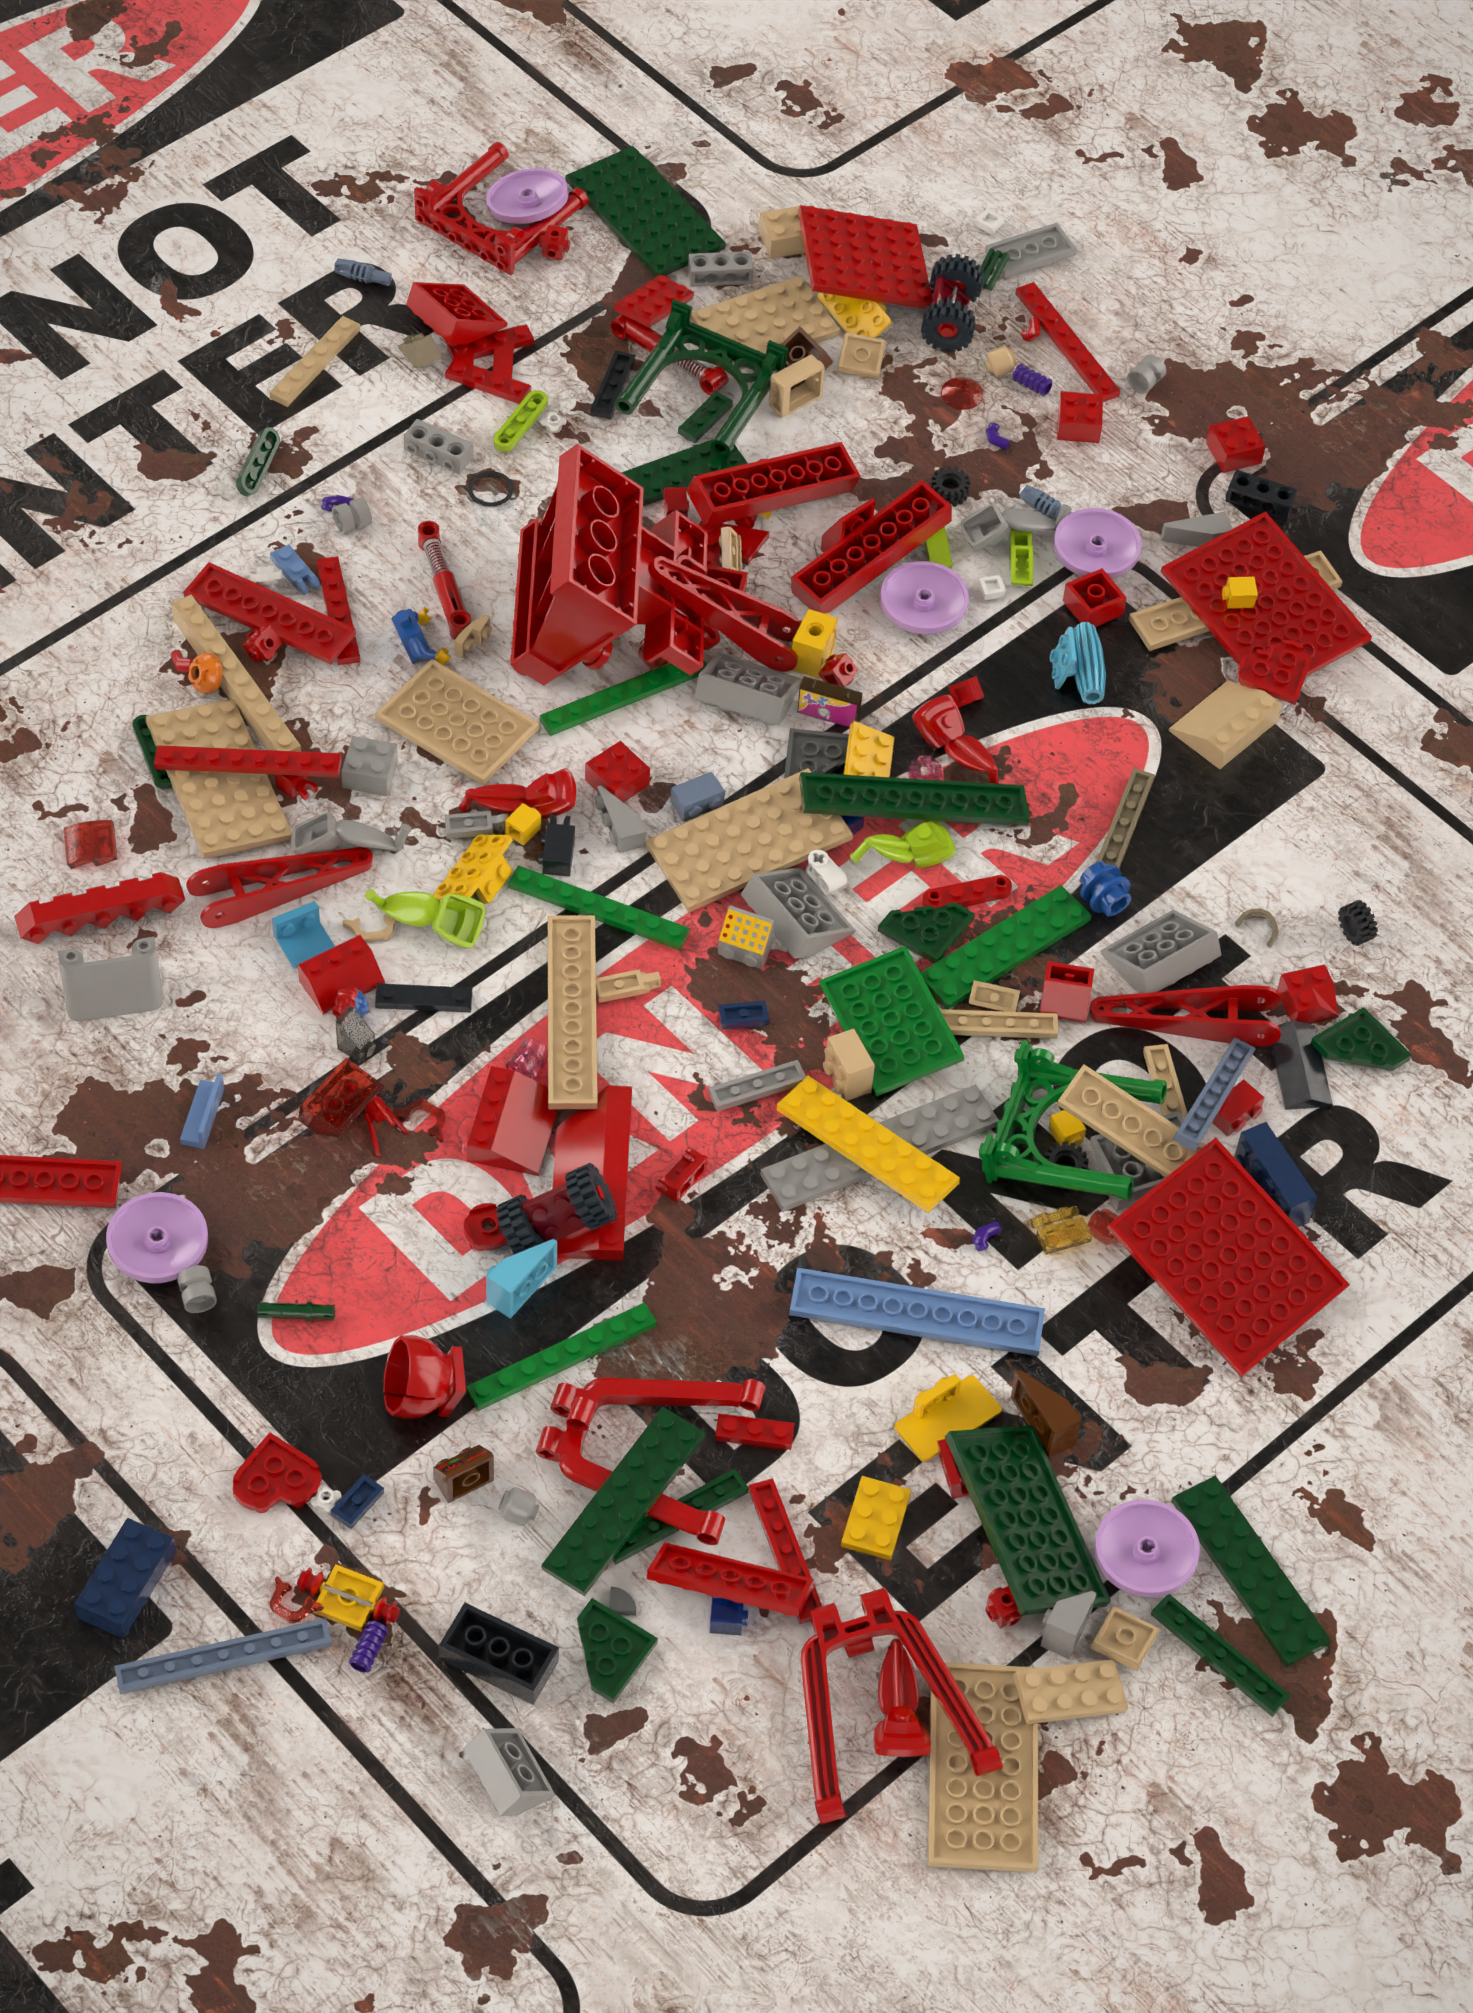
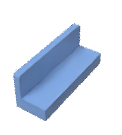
(202, 1113)

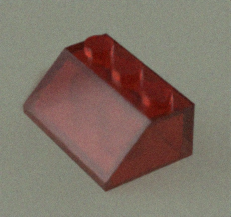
(339, 1099)

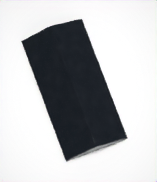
(1300, 1068)

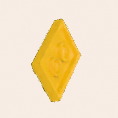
(868, 752)
(876, 1518)

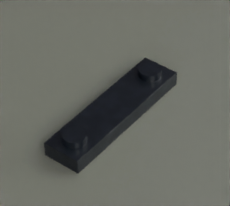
(612, 384)
(423, 997)

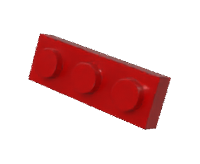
(754, 1431)

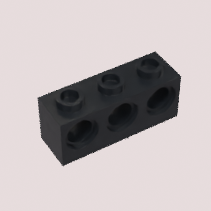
(1261, 495)

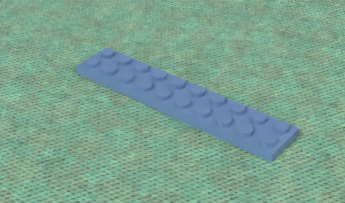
(917, 1311)

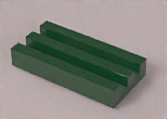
(988, 267)

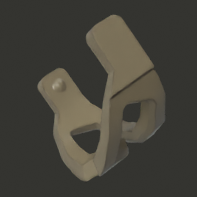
(1260, 913)

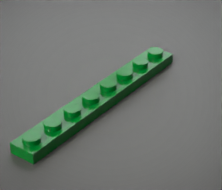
(614, 697)
(602, 908)
(561, 1356)

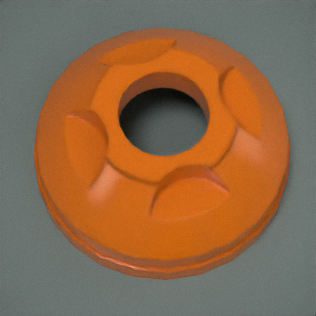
(210, 673)

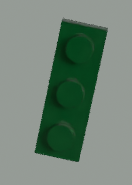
(705, 417)

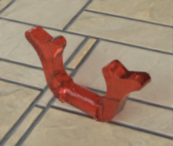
(423, 1104)
(291, 1616)

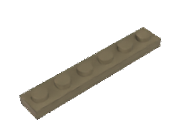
(1126, 817)

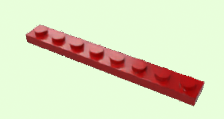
(1067, 341)
(248, 761)

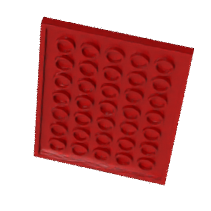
(1290, 600)
(1228, 1256)

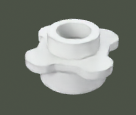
(553, 422)
(325, 1505)

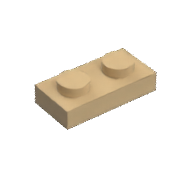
(994, 996)

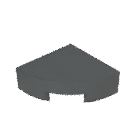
(622, 1602)

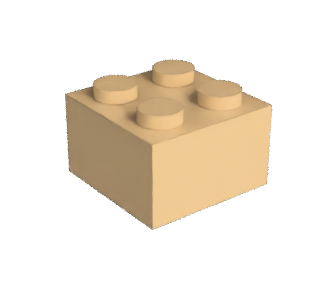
(781, 232)
(848, 1065)

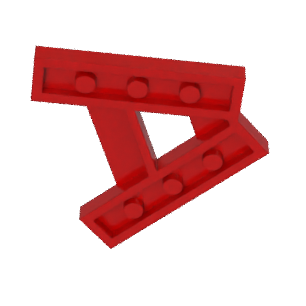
(500, 380)

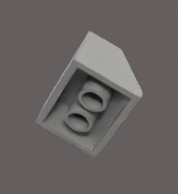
(508, 1771)

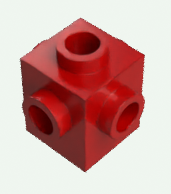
(555, 242)
(262, 644)
(838, 670)
(1002, 1607)

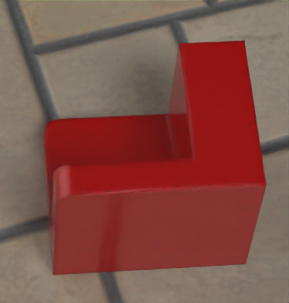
(966, 691)

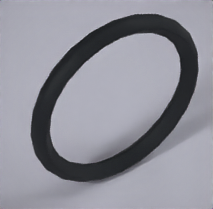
(470, 485)

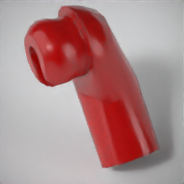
(1032, 332)
(181, 664)

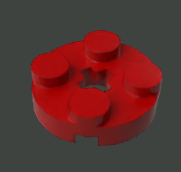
(479, 1237)

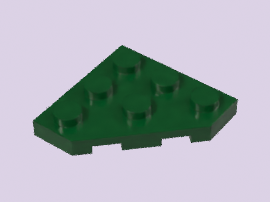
(927, 929)
(1361, 1041)
(611, 1648)

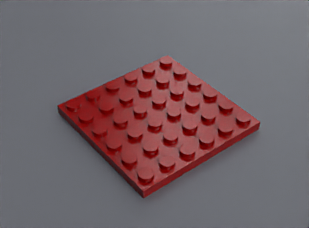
(864, 257)

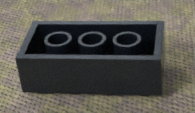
(499, 1653)

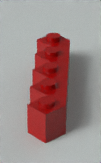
(99, 906)

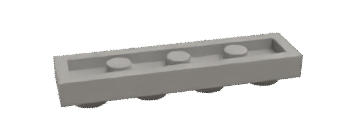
(756, 1085)

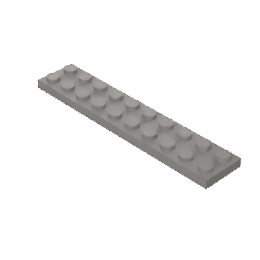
(925, 1128)

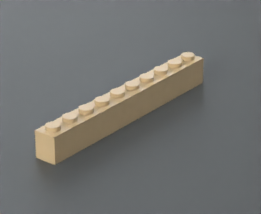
(236, 680)

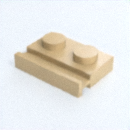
(731, 549)

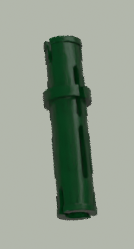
(296, 1311)

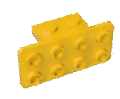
(856, 314)
(479, 869)
(945, 1408)

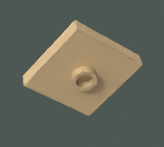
(861, 355)
(1125, 1638)

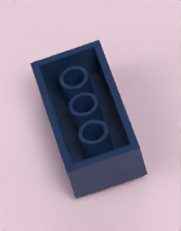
(1275, 1172)
(125, 1578)

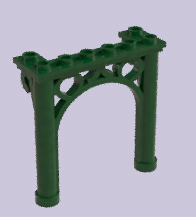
(720, 352)

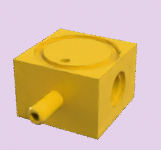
(814, 642)

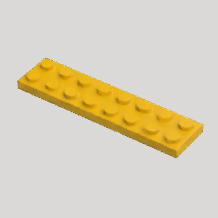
(868, 1144)

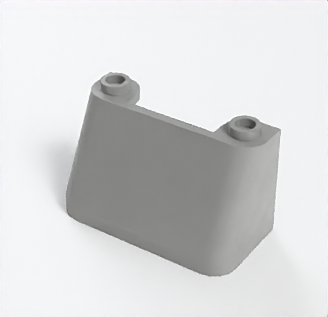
(111, 985)

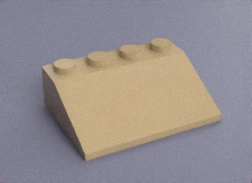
(1227, 722)

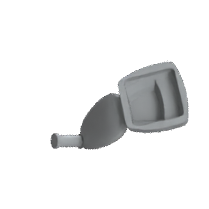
(991, 526)
(325, 833)

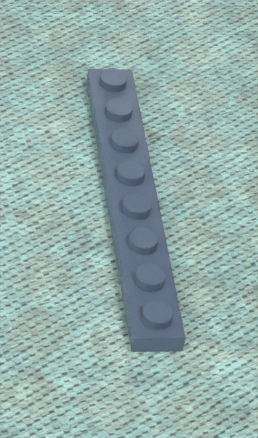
(1214, 1094)
(223, 1656)

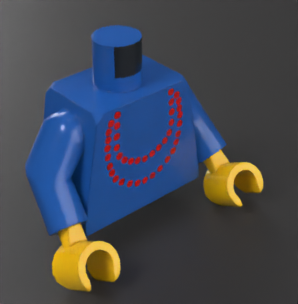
(412, 636)

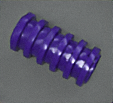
(1031, 379)
(368, 1646)

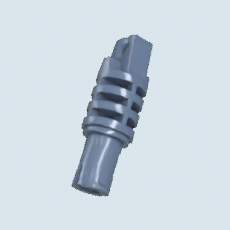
(363, 272)
(1041, 502)

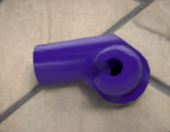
(994, 437)
(329, 501)
(982, 1235)

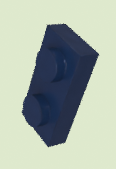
(743, 1015)
(357, 1501)

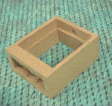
(786, 401)

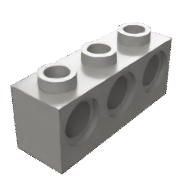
(720, 268)
(438, 446)

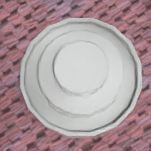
(266, 575)

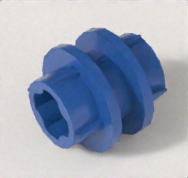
(1105, 888)

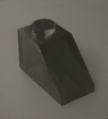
(354, 1035)

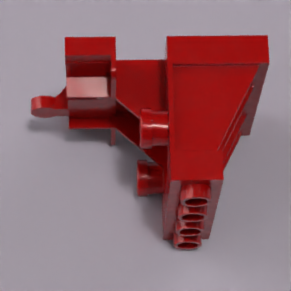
(590, 580)

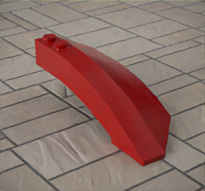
(601, 1139)

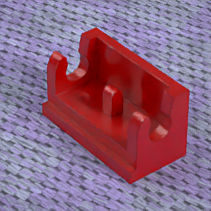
(683, 1175)

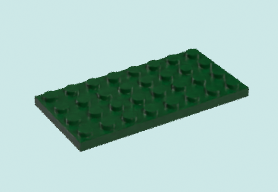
(645, 211)
(1025, 1517)

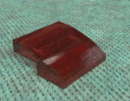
(90, 842)

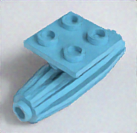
(1080, 655)

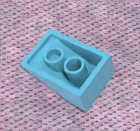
(519, 1277)

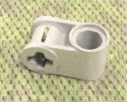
(825, 872)

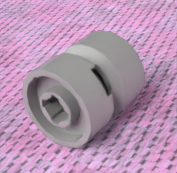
(1146, 374)
(352, 515)
(196, 1289)

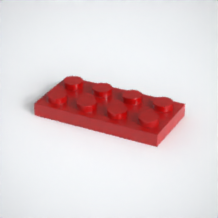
(653, 300)

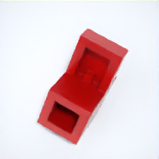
(675, 499)

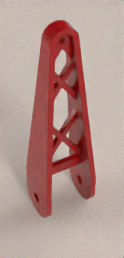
(740, 604)
(268, 872)
(1197, 1003)

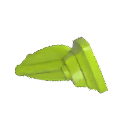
(922, 844)
(453, 918)

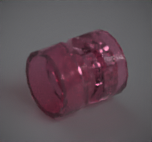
(529, 1058)

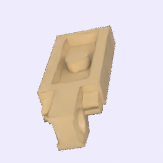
(626, 985)

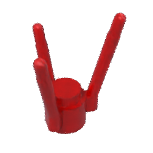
(379, 1112)

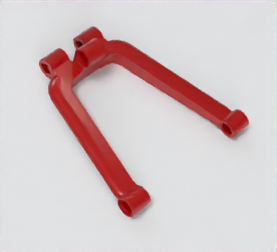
(581, 1405)
(857, 1638)

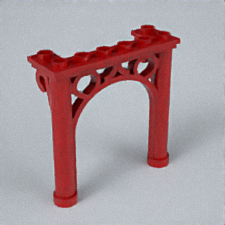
(509, 246)

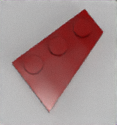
(751, 538)

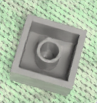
(369, 766)

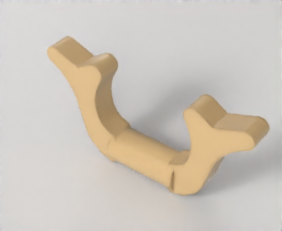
(385, 934)

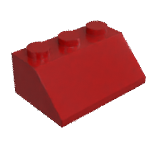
(339, 968)

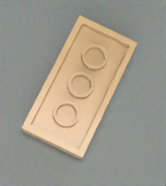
(1070, 1691)

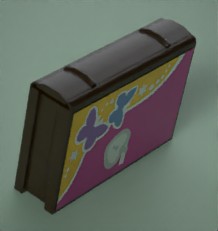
(829, 702)

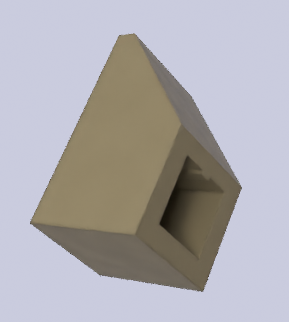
(419, 349)

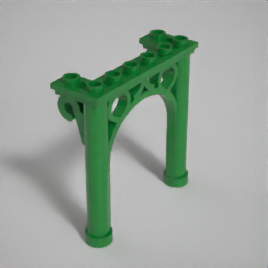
(1036, 1072)

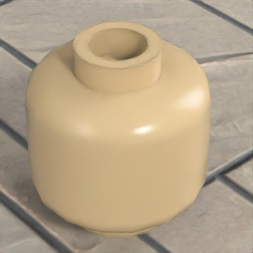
(1000, 361)

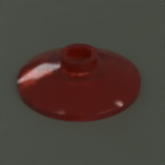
(962, 393)

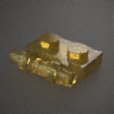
(1062, 1235)

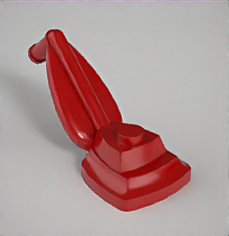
(943, 725)
(546, 794)
(898, 1700)

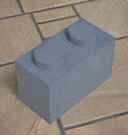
(697, 796)

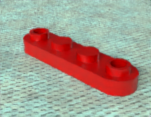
(969, 892)

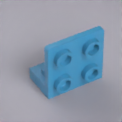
(301, 934)

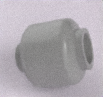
(518, 1506)

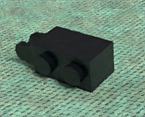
(558, 847)

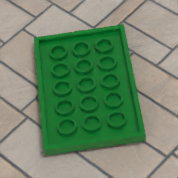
(893, 1019)

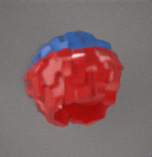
(347, 997)

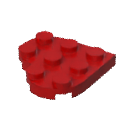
(1276, 671)
(276, 1474)

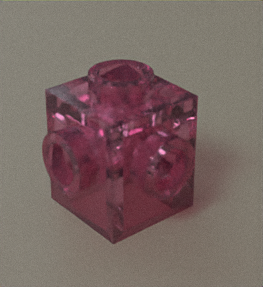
(934, 769)

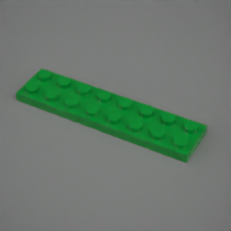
(1005, 946)

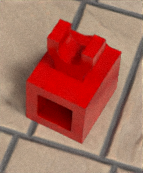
(295, 785)

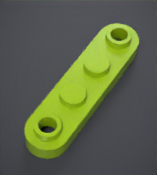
(520, 421)

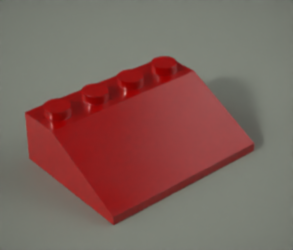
(453, 312)
(511, 1123)

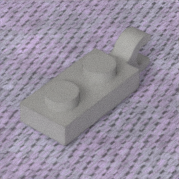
(473, 824)

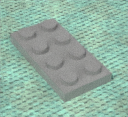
(1034, 249)

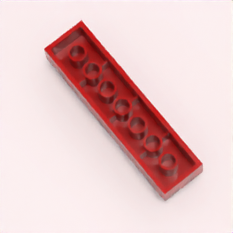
(773, 484)
(871, 548)

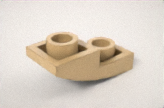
(473, 634)

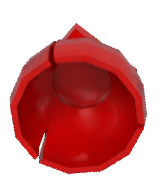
(426, 1373)

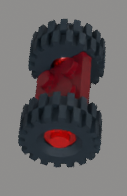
(953, 286)
(558, 1212)

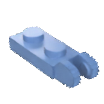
(294, 569)

